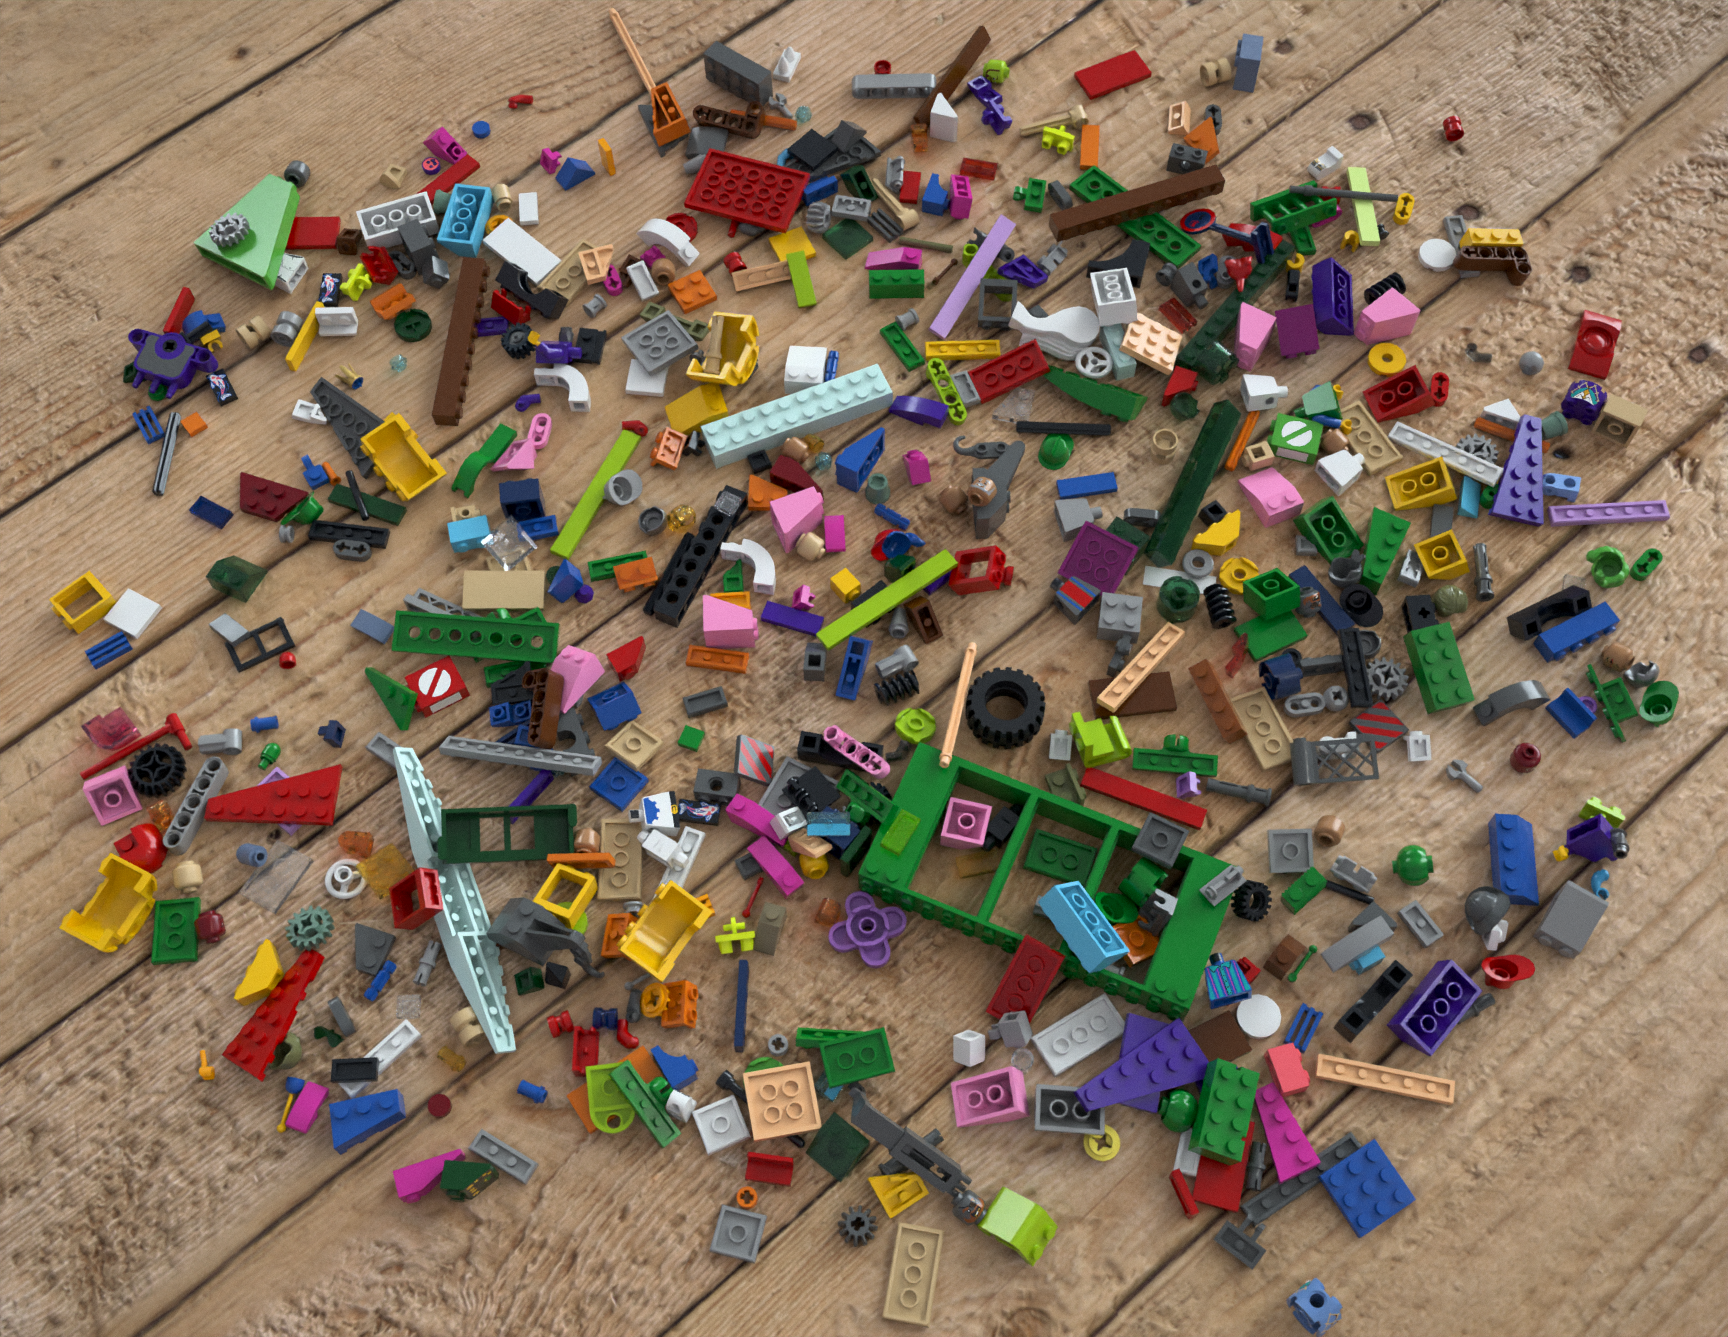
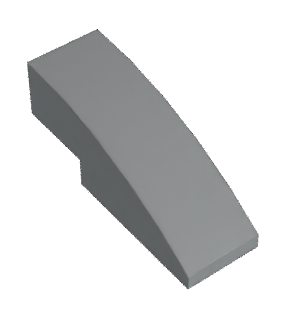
(1357, 944)

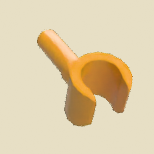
(207, 1072)

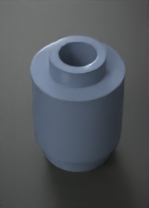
(252, 855)

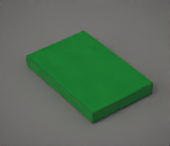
(1271, 635)
(1059, 858)
(175, 931)
(856, 1057)

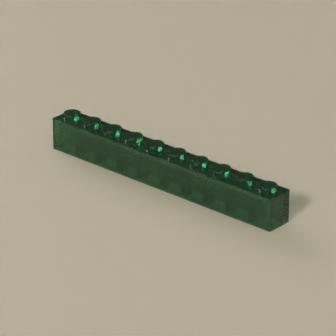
(1226, 315)
(1192, 484)

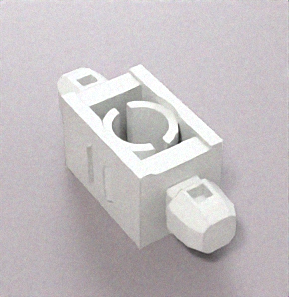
(663, 849)

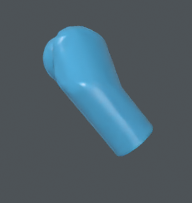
(781, 160)

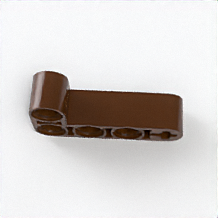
(728, 118)
(1495, 258)
(545, 706)

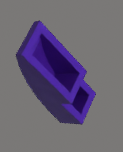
(920, 410)

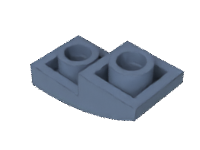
(372, 626)

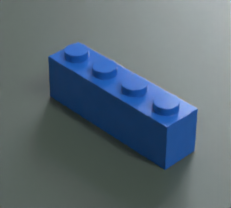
(1576, 632)

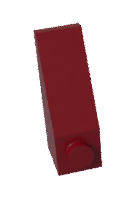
(791, 476)

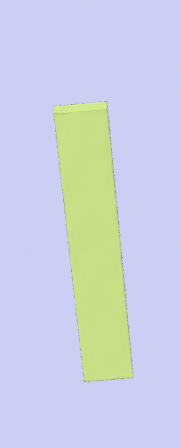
(1363, 208)

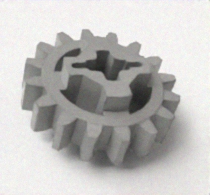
(229, 229)
(1479, 448)
(1395, 678)

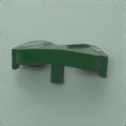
(333, 1038)

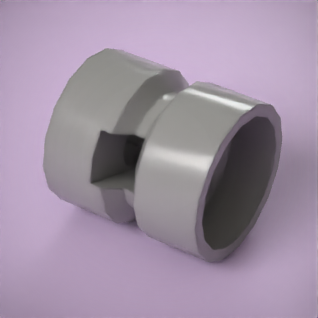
(287, 328)

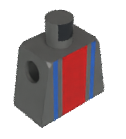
(1074, 597)

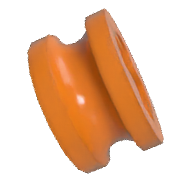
(742, 1191)

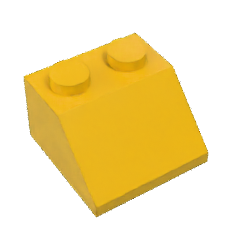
(1442, 556)

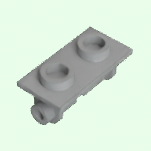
(894, 173)
(1057, 254)
(1344, 870)
(1223, 884)

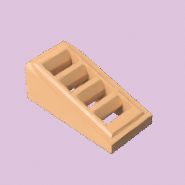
(808, 845)

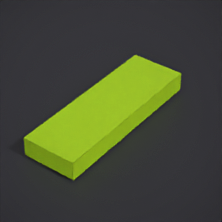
(801, 279)

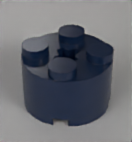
(1280, 676)

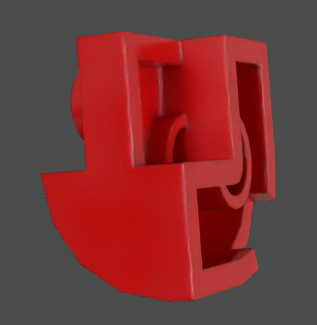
(143, 847)

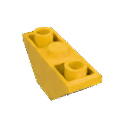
(1219, 536)
(261, 975)

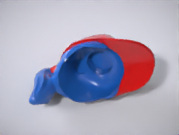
(893, 542)

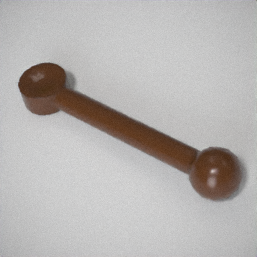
(953, 262)

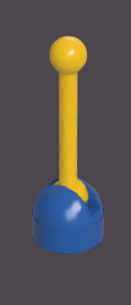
(293, 1086)

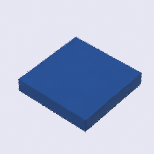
(618, 784)

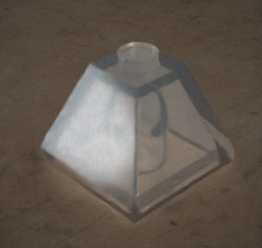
(509, 543)

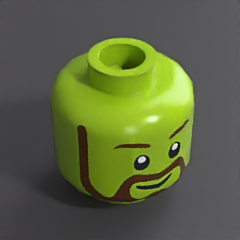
(996, 71)

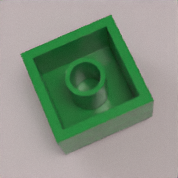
(1271, 594)

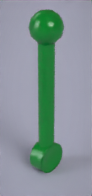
(1293, 976)

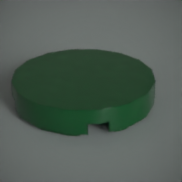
(413, 325)

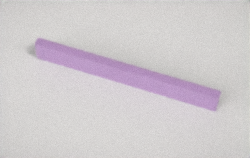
(971, 277)

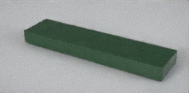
(375, 506)

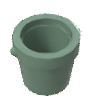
(441, 202)
(1554, 426)
(877, 489)

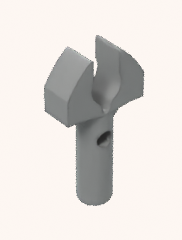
(780, 105)
(1462, 774)

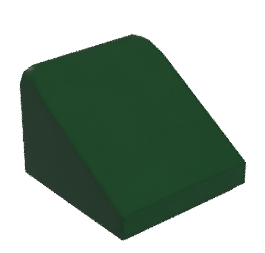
(130, 373)
(529, 981)

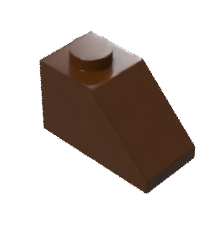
(923, 619)
(1284, 957)

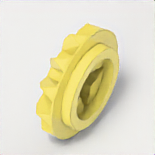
(1105, 1153)

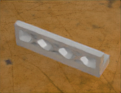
(414, 604)

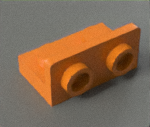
(668, 448)
(635, 573)
(614, 931)
(682, 1005)

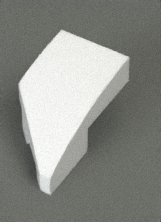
(308, 413)

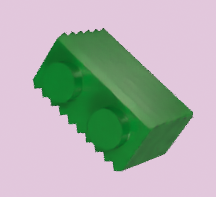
(1303, 890)

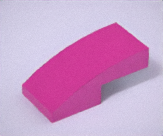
(834, 533)
(306, 1107)

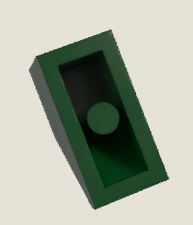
(858, 183)
(899, 567)

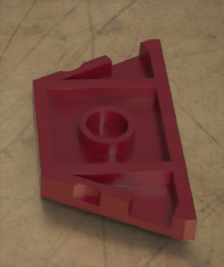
(267, 498)

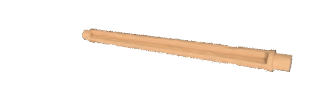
(631, 49)
(946, 755)

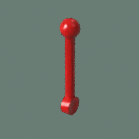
(746, 913)

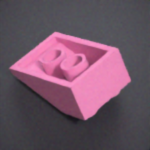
(1271, 496)
(579, 671)
(990, 1098)

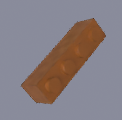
(1218, 701)

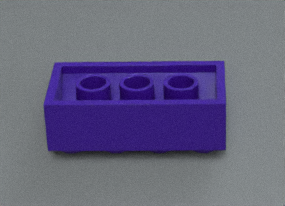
(1332, 298)
(1434, 1007)

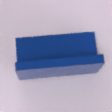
(820, 189)
(1571, 713)

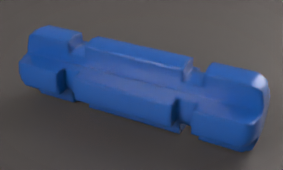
(831, 367)
(892, 516)
(380, 980)

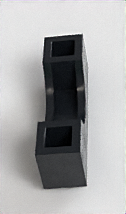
(515, 279)
(1568, 602)
(815, 749)
(1373, 1001)

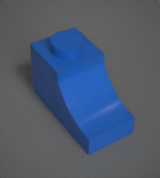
(935, 198)
(677, 1070)

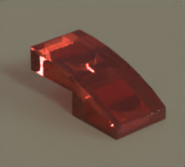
(1239, 651)

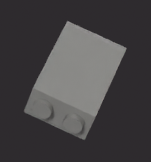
(1570, 919)

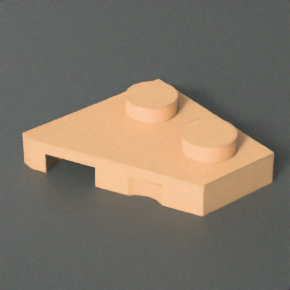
(596, 263)

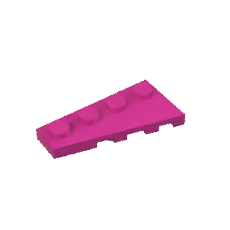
(1286, 1140)

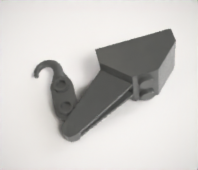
(1001, 472)
(537, 933)

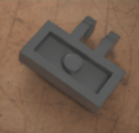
(1239, 1243)

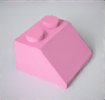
(112, 795)
(965, 824)

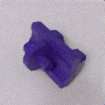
(994, 116)

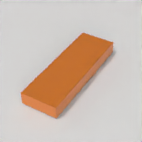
(1089, 146)
(717, 659)
(582, 860)

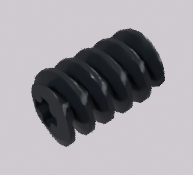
(1377, 290)
(1219, 606)
(897, 687)

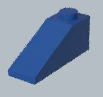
(853, 667)

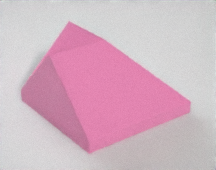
(518, 456)

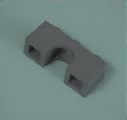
(570, 728)

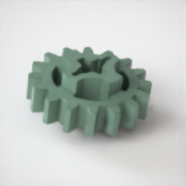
(309, 928)

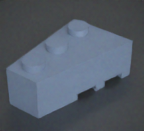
(1247, 62)

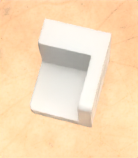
(969, 1048)

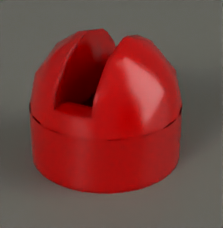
(287, 660)

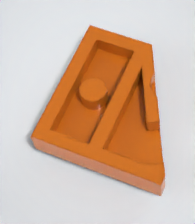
(1204, 138)
(762, 493)

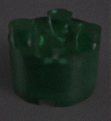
(1216, 363)
(1178, 599)

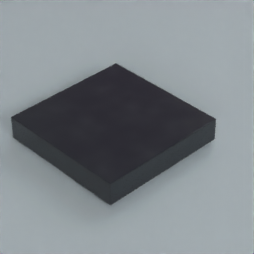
(812, 149)

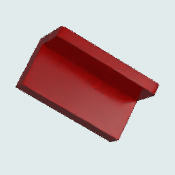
(769, 1169)

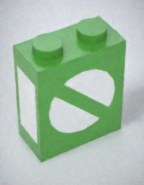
(1295, 438)

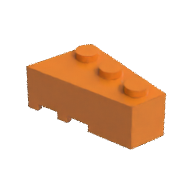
(667, 115)

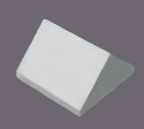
(943, 120)

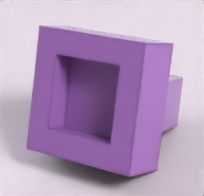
(1187, 785)

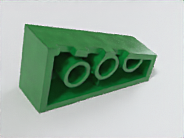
(1381, 546)

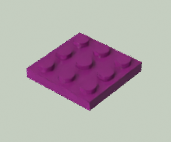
(1098, 558)

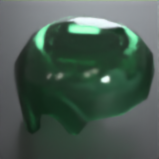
(1184, 406)

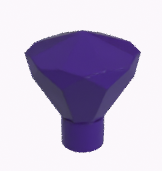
(584, 594)

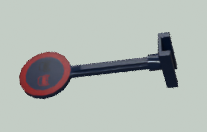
(1205, 219)

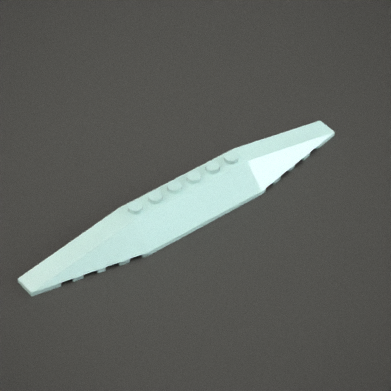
(464, 917)

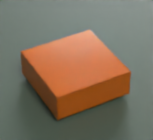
(193, 424)

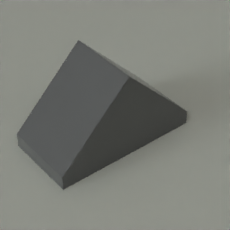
(847, 135)
(1369, 914)

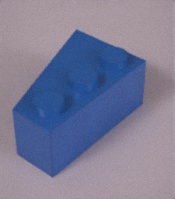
(363, 1116)

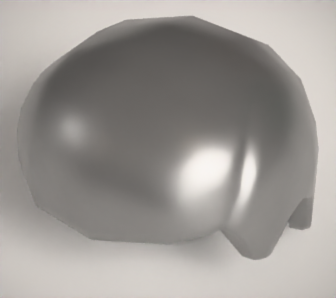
(653, 521)
(1370, 642)
(1642, 675)

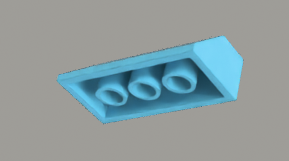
(466, 219)
(1083, 926)

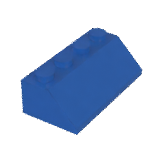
(1513, 858)

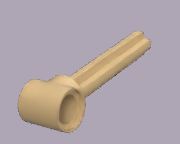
(1075, 118)
(904, 217)

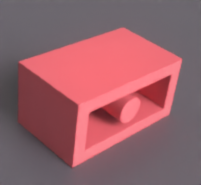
(1286, 1069)

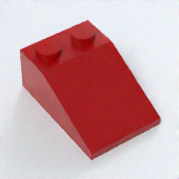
(1399, 396)

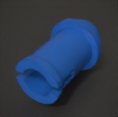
(266, 723)
(531, 1091)

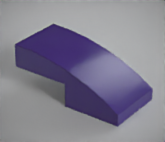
(983, 91)

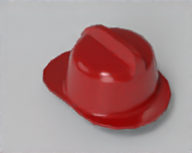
(1506, 970)

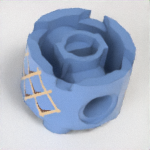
(1311, 1318)

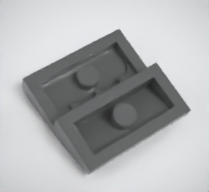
(704, 138)

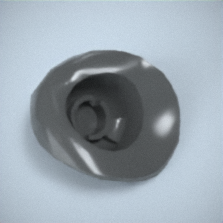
(1486, 908)

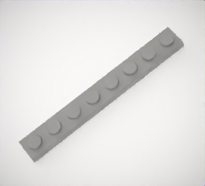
(520, 755)

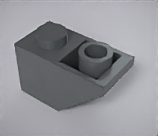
(815, 662)

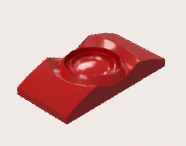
(1595, 344)

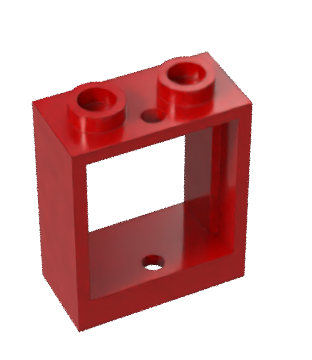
(959, 577)
(429, 896)

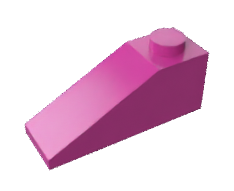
(960, 197)
(894, 259)
(753, 818)
(776, 867)
(423, 1176)

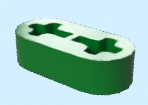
(1649, 566)

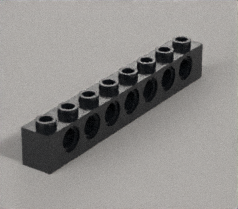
(673, 613)

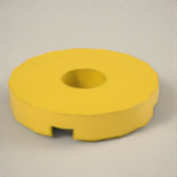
(1389, 351)
(1232, 566)

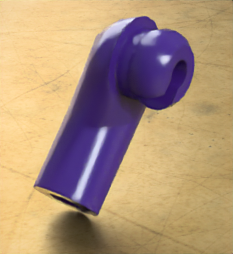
(526, 400)

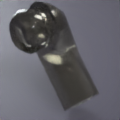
(1472, 353)
(901, 753)

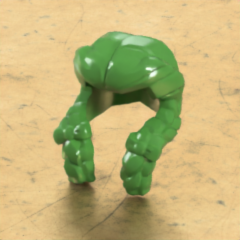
(1608, 566)

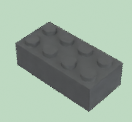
(737, 74)

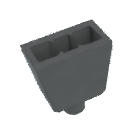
(1190, 286)

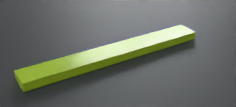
(592, 498)
(886, 599)

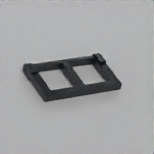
(265, 655)

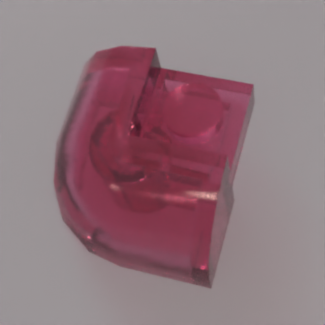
(111, 731)

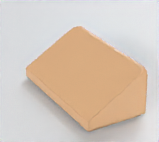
(1179, 118)

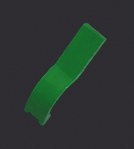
(476, 461)

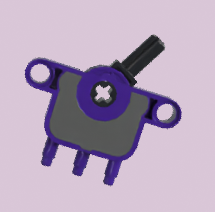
(170, 358)

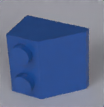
(614, 706)

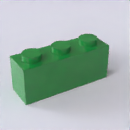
(896, 284)

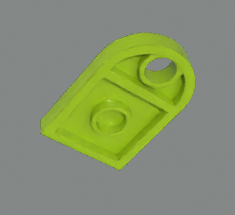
(606, 1098)

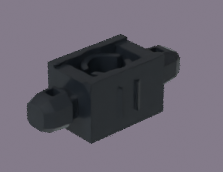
(1001, 827)

